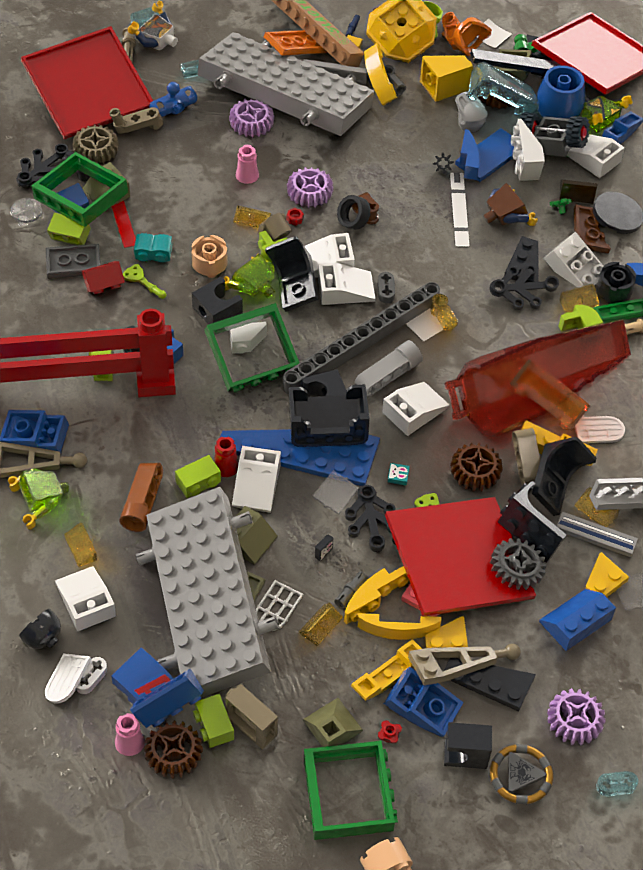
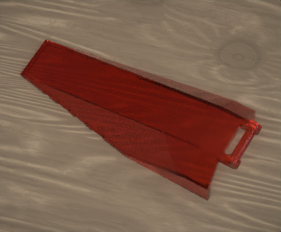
(568, 356)

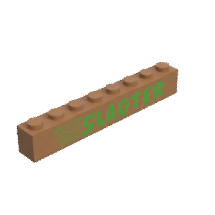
(322, 31)

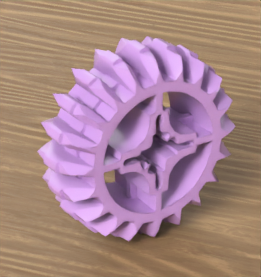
(251, 118)
(310, 181)
(578, 727)

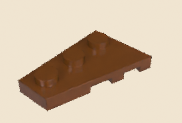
(588, 230)

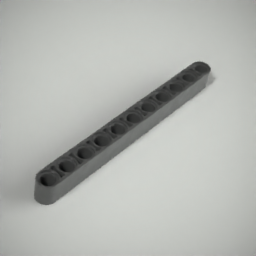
(363, 336)

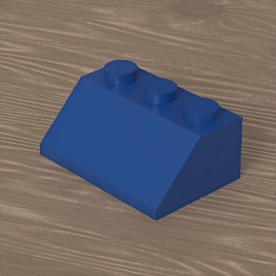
(578, 617)
(167, 699)

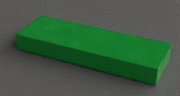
(621, 310)

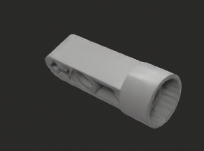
(390, 367)

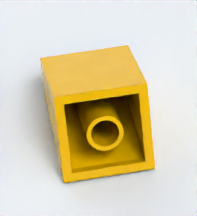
(445, 75)

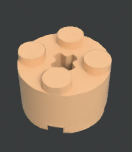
(209, 255)
(387, 856)

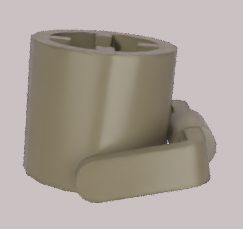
(276, 227)

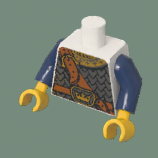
(156, 31)

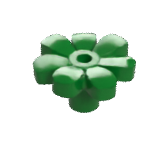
(561, 204)

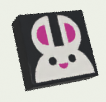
(324, 547)

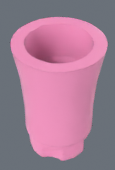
(247, 165)
(129, 737)

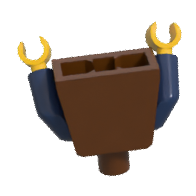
(508, 207)

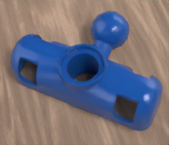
(175, 100)

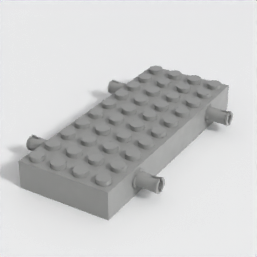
(286, 83)
(208, 592)

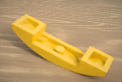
(378, 75)
(397, 630)
(386, 675)

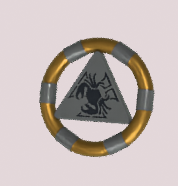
(521, 773)

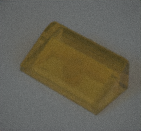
(250, 217)
(579, 296)
(602, 517)
(80, 545)
(321, 624)

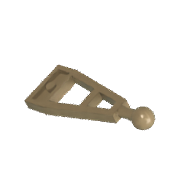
(79, 460)
(430, 672)

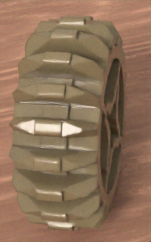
(105, 142)

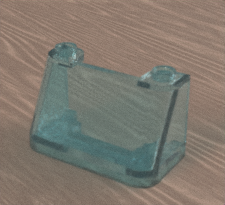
(490, 80)

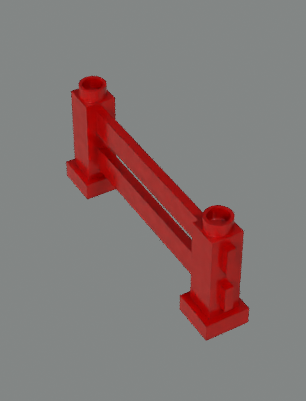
(152, 364)

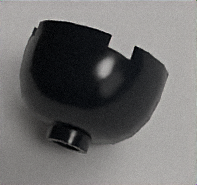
(42, 631)

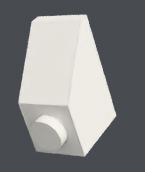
(247, 337)

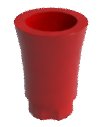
(226, 456)

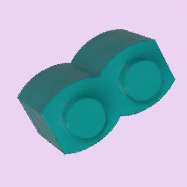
(153, 247)

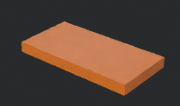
(293, 42)

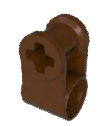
(374, 217)

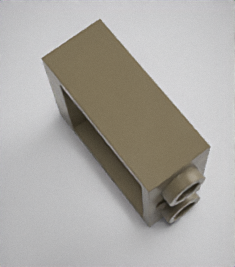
(251, 716)

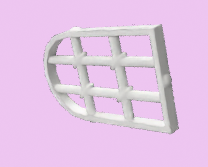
(275, 598)

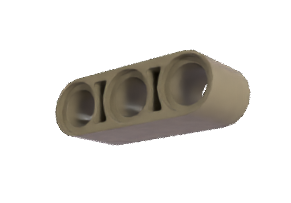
(526, 454)

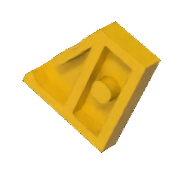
(606, 576)
(449, 635)

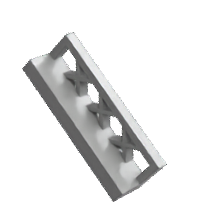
(343, 71)
(617, 498)

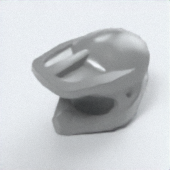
(470, 113)

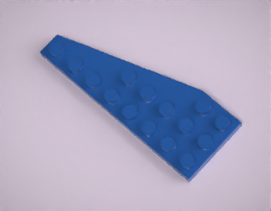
(346, 460)

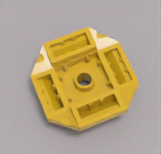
(402, 41)

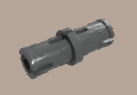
(350, 589)

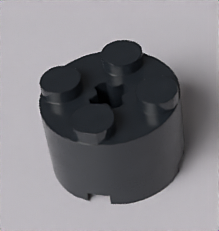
(616, 282)

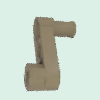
(127, 123)

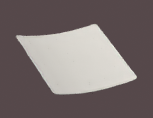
(497, 36)

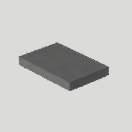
(71, 260)

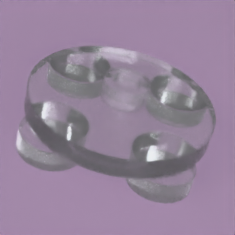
(26, 211)

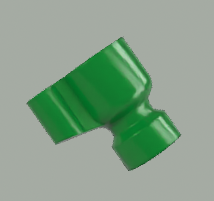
(521, 43)

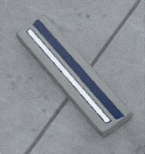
(597, 534)

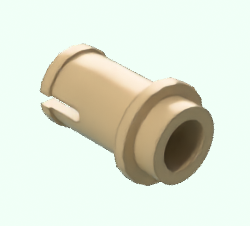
(634, 327)

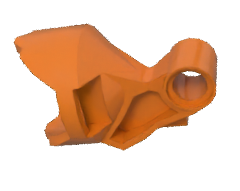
(462, 34)

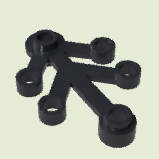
(27, 178)
(522, 287)
(369, 515)

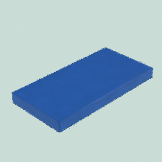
(493, 153)

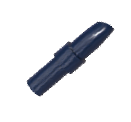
(352, 26)

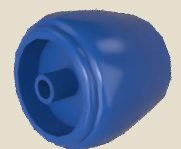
(561, 93)

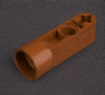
(141, 497)

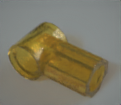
(443, 312)

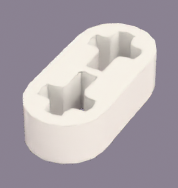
(93, 677)

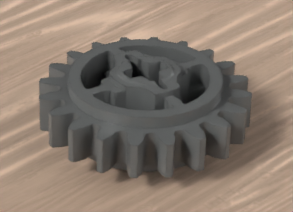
(521, 561)

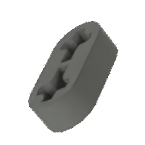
(382, 287)

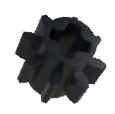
(440, 159)

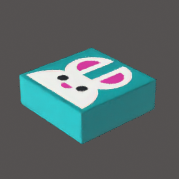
(398, 474)

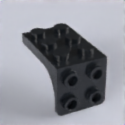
(294, 273)
(555, 469)
(529, 524)

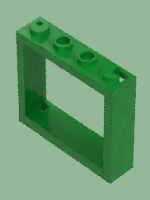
(43, 189)
(244, 319)
(346, 752)

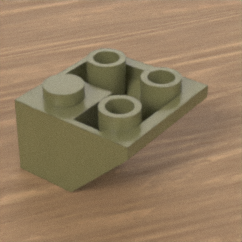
(332, 724)

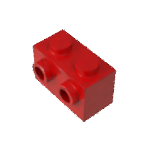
(103, 276)

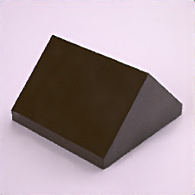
(578, 191)

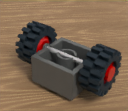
(557, 134)

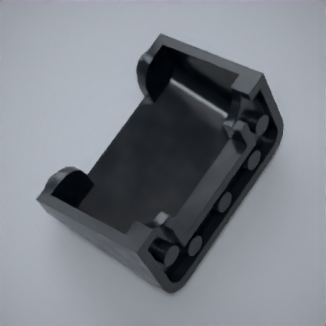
(329, 418)

